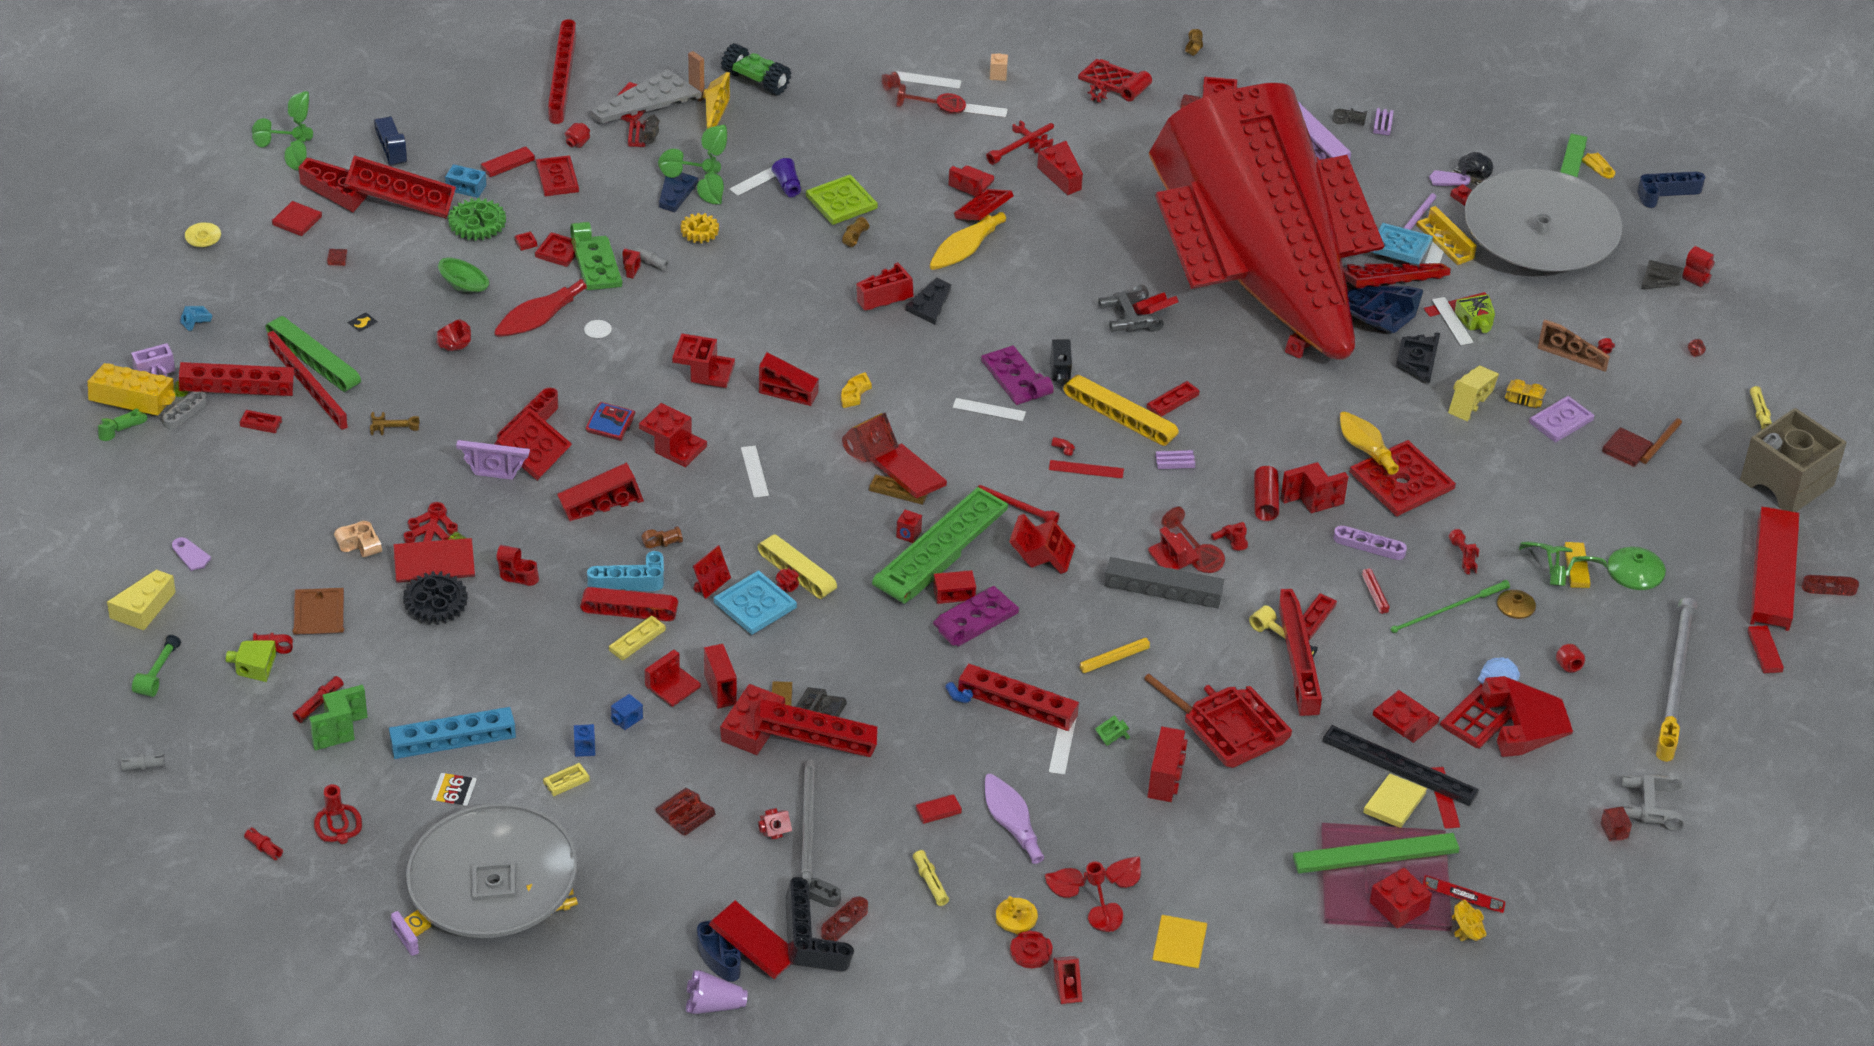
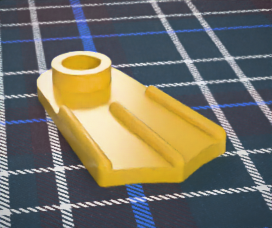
(1599, 165)

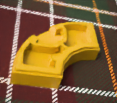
(854, 389)

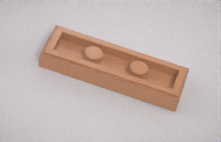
(696, 72)

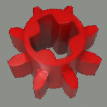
(1100, 95)
(787, 580)

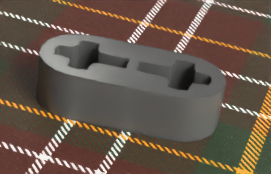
(822, 892)

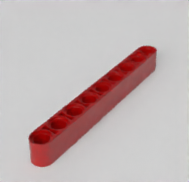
(562, 71)

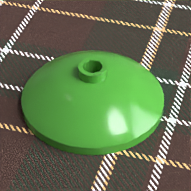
(463, 275)
(1636, 568)

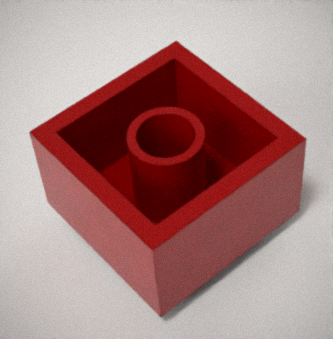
(1400, 897)

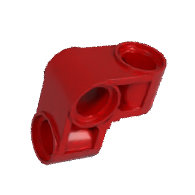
(514, 568)

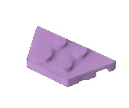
(493, 459)

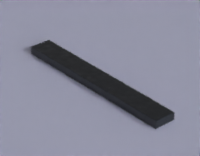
(1400, 765)

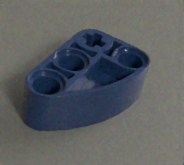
(718, 953)

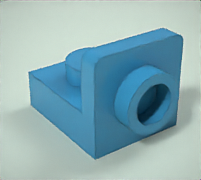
(194, 314)

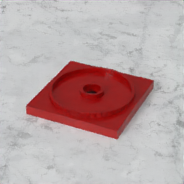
(1423, 478)

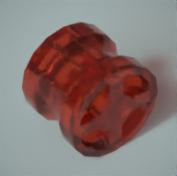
(890, 81)

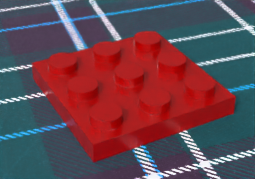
(542, 439)

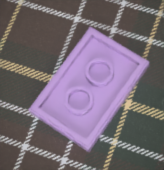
(1561, 419)

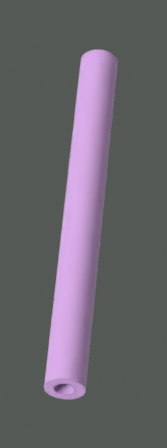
(1420, 211)

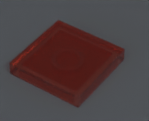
(1627, 447)

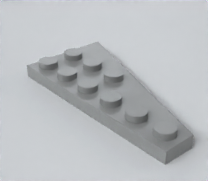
(647, 96)

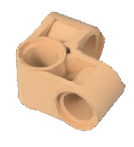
(360, 536)

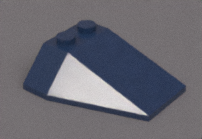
(1385, 306)

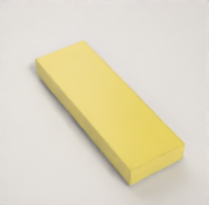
(637, 638)

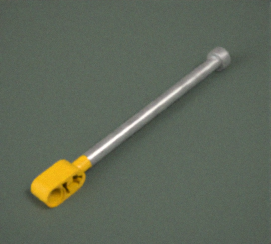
(1670, 729)

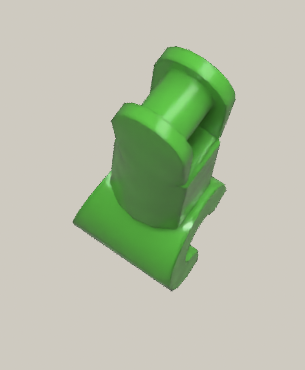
(107, 429)

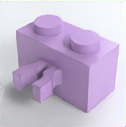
(154, 360)

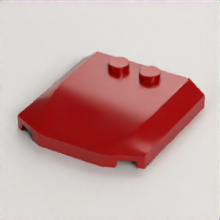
(1237, 725)

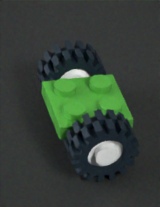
(738, 60)

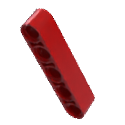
(543, 404)
(629, 604)

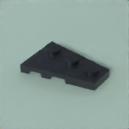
(930, 300)

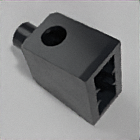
(1061, 368)

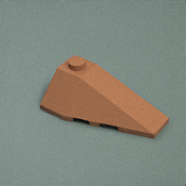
(1564, 343)

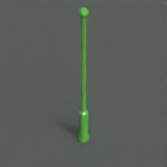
(1483, 593)

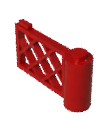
(1130, 87)

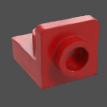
(631, 262)
(1296, 345)

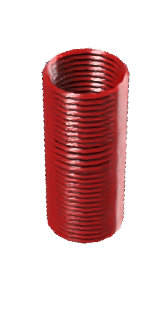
(1266, 493)

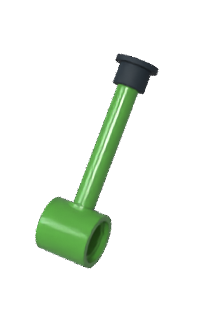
(148, 683)

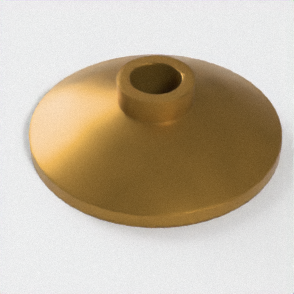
(1516, 604)

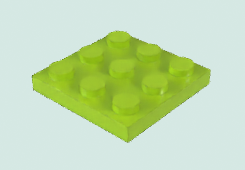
(841, 199)

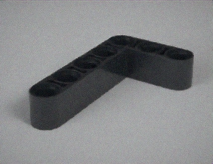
(804, 949)

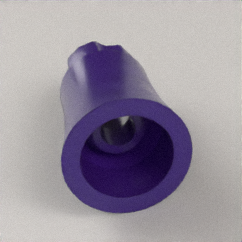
(786, 175)

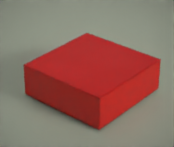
(525, 241)

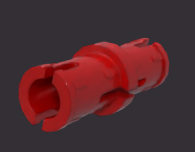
(263, 843)

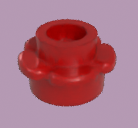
(1606, 345)

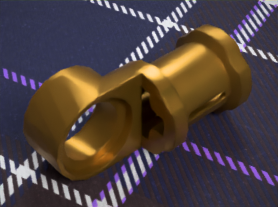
(1195, 42)
(854, 230)

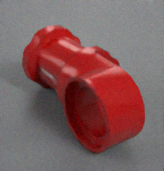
(278, 638)

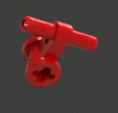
(1235, 533)

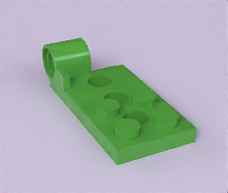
(582, 242)

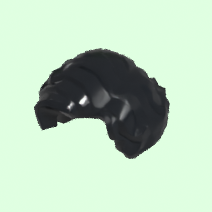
(1476, 162)

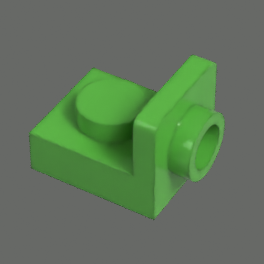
(1112, 730)

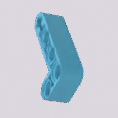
(630, 577)

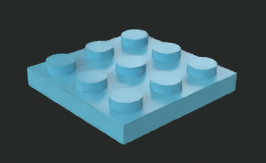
(1403, 243)
(755, 602)

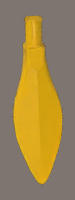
(965, 242)
(1368, 439)

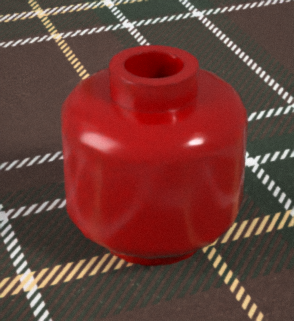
(577, 135)
(1570, 658)

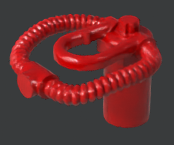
(334, 807)

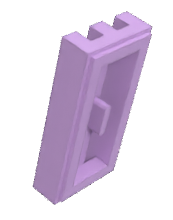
(1384, 114)
(1175, 459)
(404, 933)

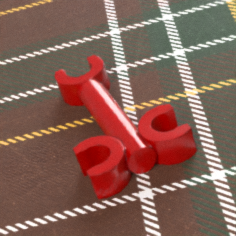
(1037, 143)

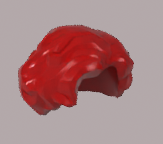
(454, 336)

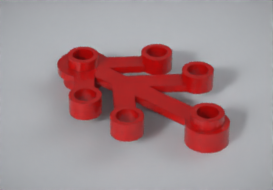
(436, 512)

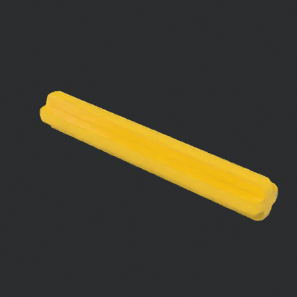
(1114, 655)

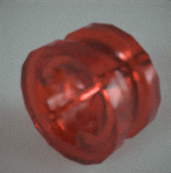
(1700, 347)

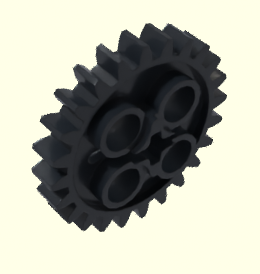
(435, 597)

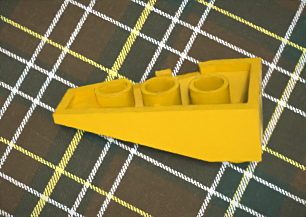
(717, 99)

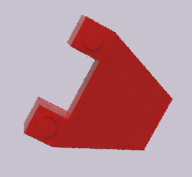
(1535, 714)

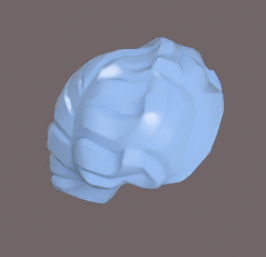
(1499, 667)

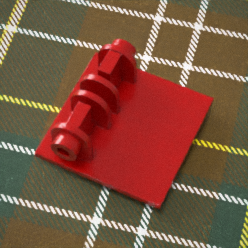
(711, 572)

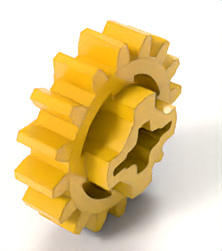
(699, 228)

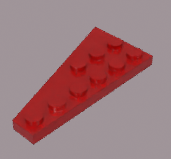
(1385, 273)

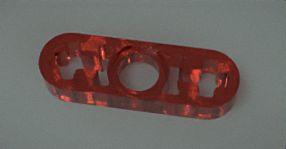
(1812, 585)
(847, 911)

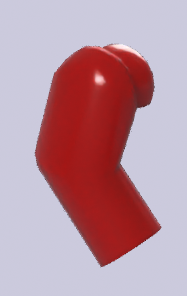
(1064, 444)

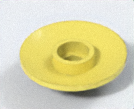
(203, 234)

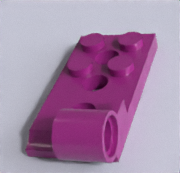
(1036, 384)
(957, 635)

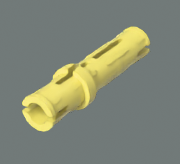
(1762, 413)
(927, 871)

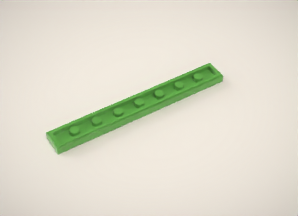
(1375, 853)

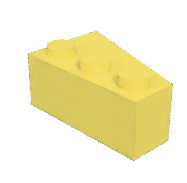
(1471, 390)
(142, 600)

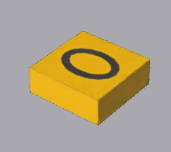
(417, 923)

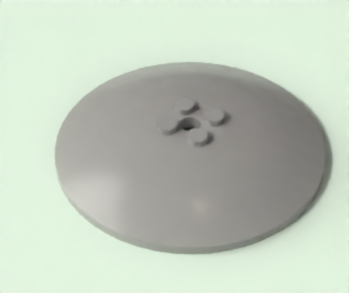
(487, 842)

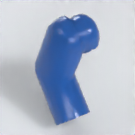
(956, 695)

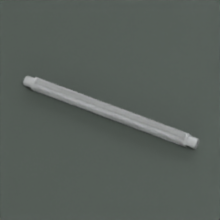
(808, 814)

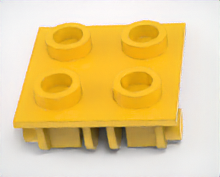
(1518, 387)

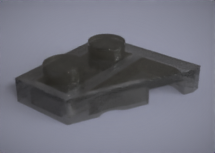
(1661, 275)

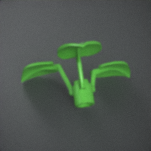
(296, 152)
(712, 186)
(1557, 572)

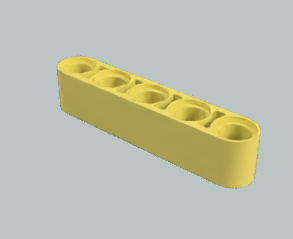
(785, 556)

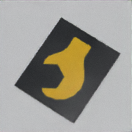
(362, 322)

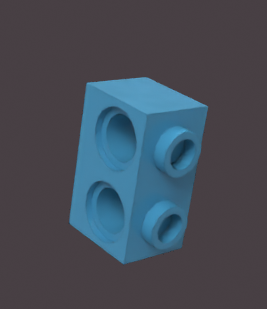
(466, 180)

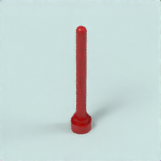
(994, 155)
(1046, 515)

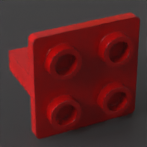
(1173, 550)

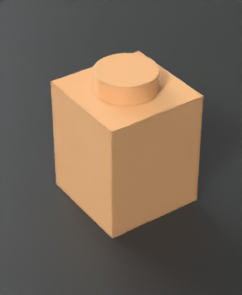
(998, 67)

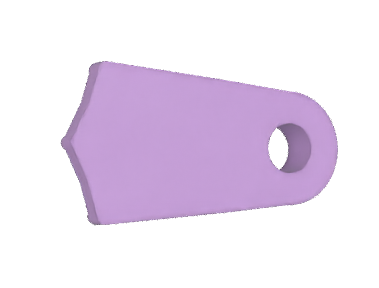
(1443, 178)
(190, 554)

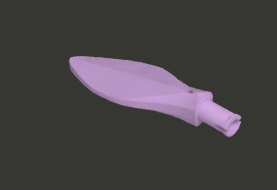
(1013, 814)

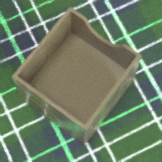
(1801, 466)

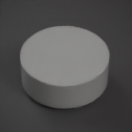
(1773, 440)

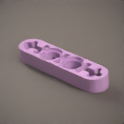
(1368, 544)

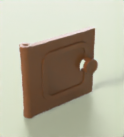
(319, 611)

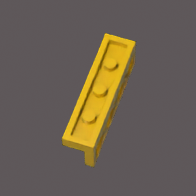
(1451, 234)

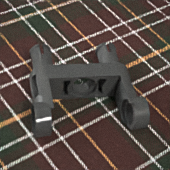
(1130, 320)

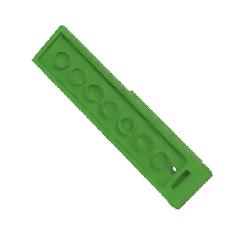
(939, 546)

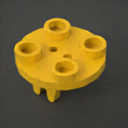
(1012, 921)
(1469, 922)

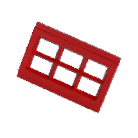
(1460, 711)

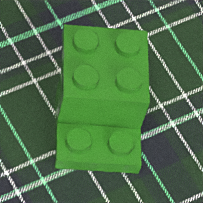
(336, 723)

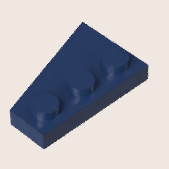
(676, 191)

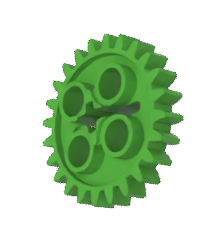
(477, 219)

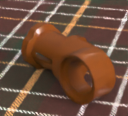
(661, 537)

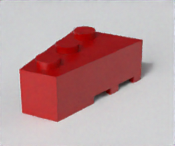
(1061, 167)
(885, 288)

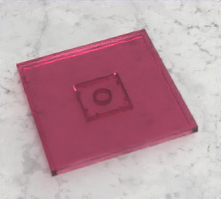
(1349, 888)

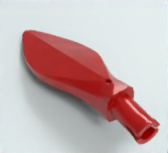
(537, 311)

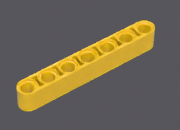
(1121, 410)

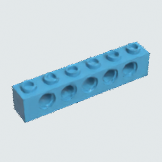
(452, 732)

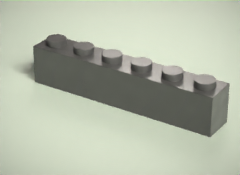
(1164, 582)

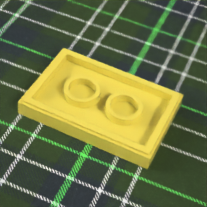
(1395, 800)

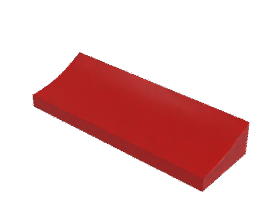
(399, 186)

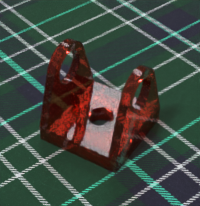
(861, 438)

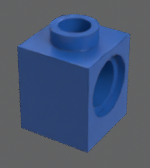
(626, 712)
(584, 740)

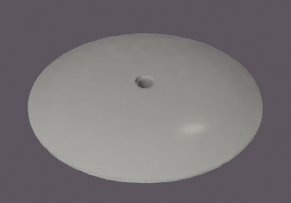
(1543, 220)

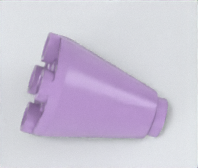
(713, 994)

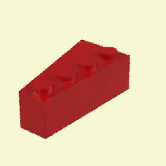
(329, 182)
(601, 493)

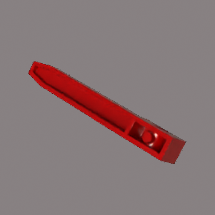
(1301, 659)

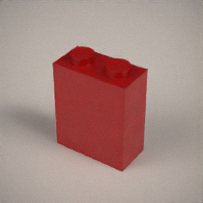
(720, 676)

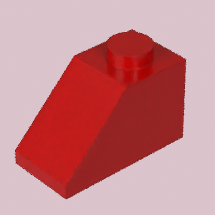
(1068, 979)

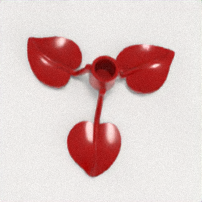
(1123, 872)

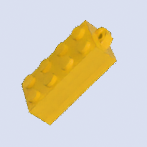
(131, 389)

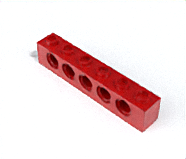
(236, 379)
(1019, 697)
(815, 728)

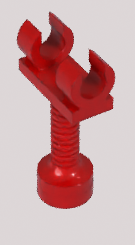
(1469, 551)

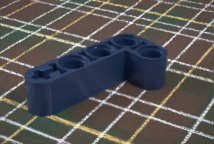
(391, 141)
(1668, 184)

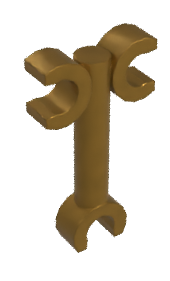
(380, 422)

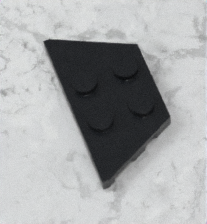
(1418, 355)

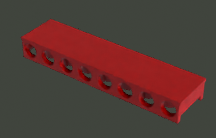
(1775, 567)

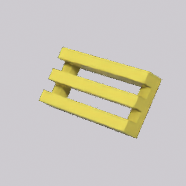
(568, 782)

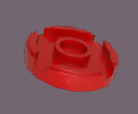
(1031, 949)

